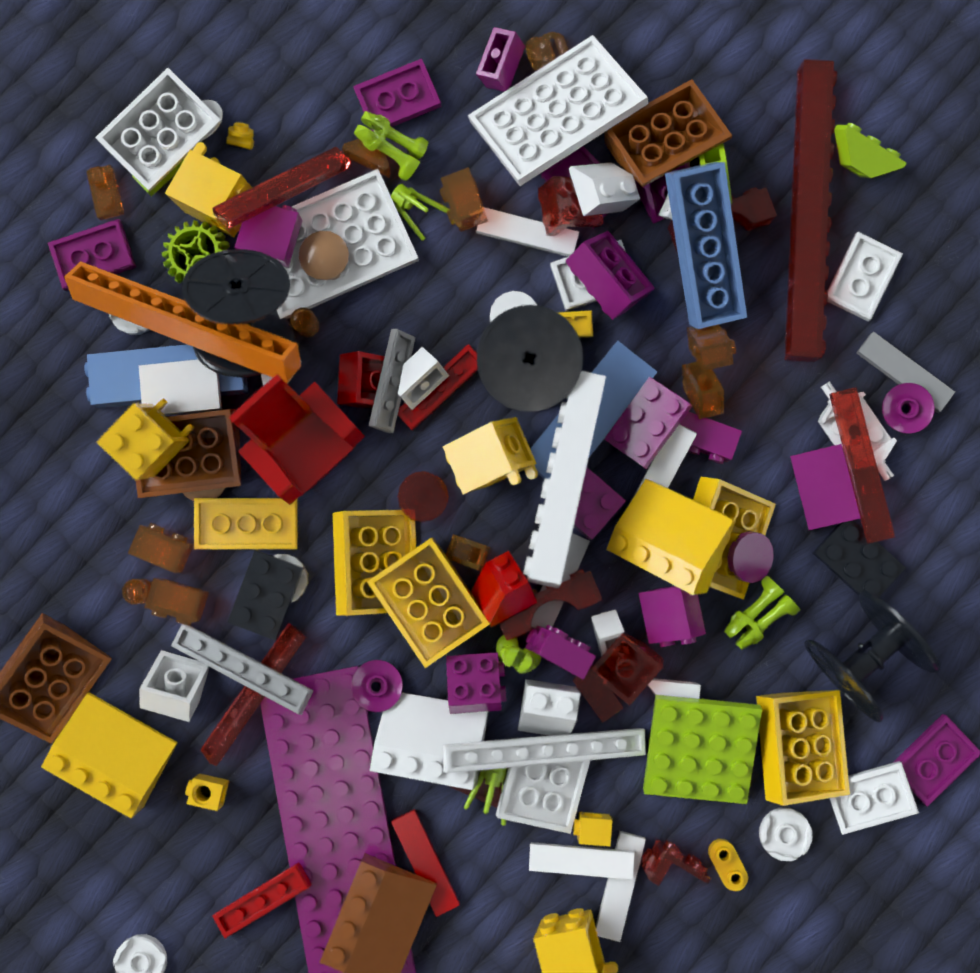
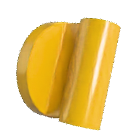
(240, 136)

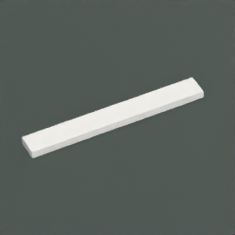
(543, 750)

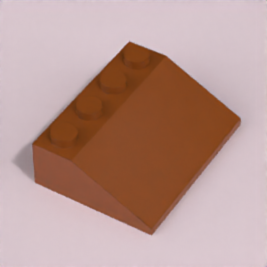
(666, 134)
(204, 462)
(48, 678)
(378, 919)

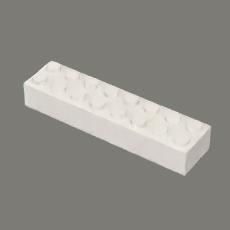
(566, 480)

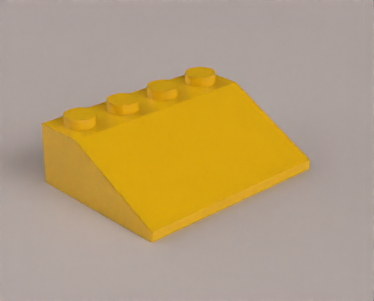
(750, 513)
(672, 537)
(362, 549)
(428, 602)
(803, 746)
(109, 755)

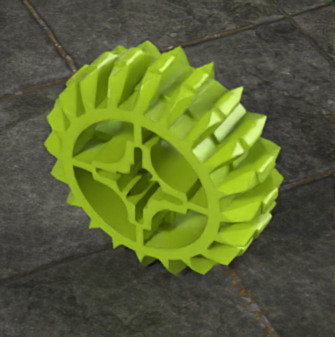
(177, 246)

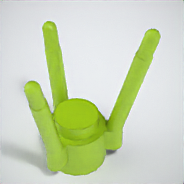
(407, 198)
(494, 778)

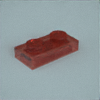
(598, 696)

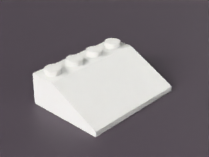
(158, 129)
(413, 740)

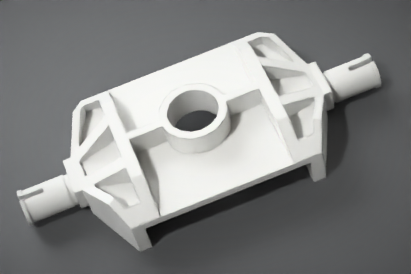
(879, 438)

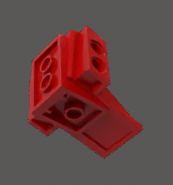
(294, 436)

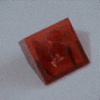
(627, 667)

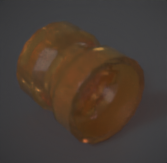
(302, 317)
(133, 591)

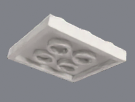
(543, 794)

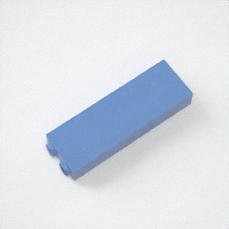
(116, 378)
(624, 379)

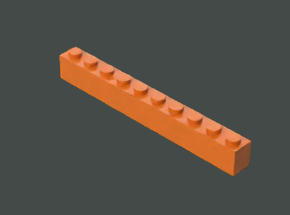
(176, 320)

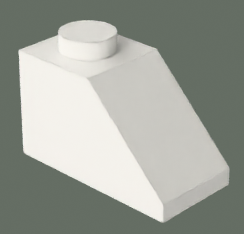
(420, 377)
(606, 629)
(675, 688)

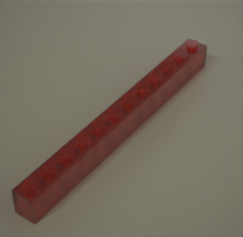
(810, 211)

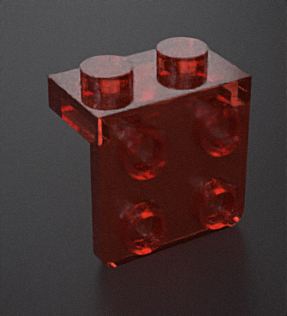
(562, 208)
(662, 855)

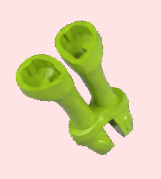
(377, 141)
(756, 628)
(512, 655)

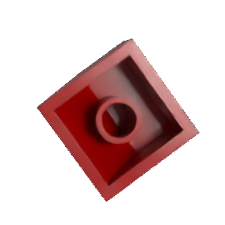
(358, 379)
(502, 589)

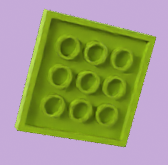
(701, 749)

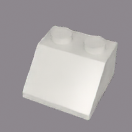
(603, 188)
(173, 686)

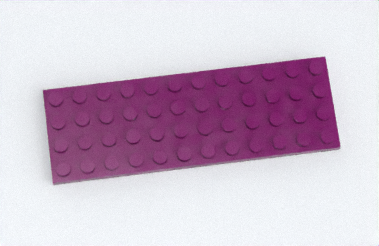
(327, 800)

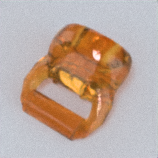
(540, 49)

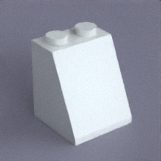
(548, 708)

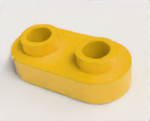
(729, 865)

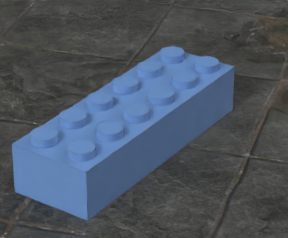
(706, 244)

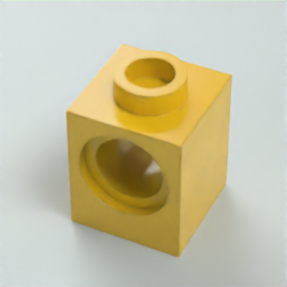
(217, 787)
(593, 829)

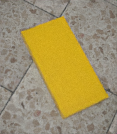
(245, 523)

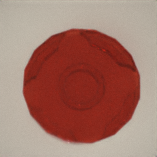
(422, 496)

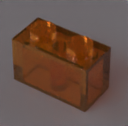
(464, 200)
(711, 347)
(703, 390)
(161, 548)
(176, 600)

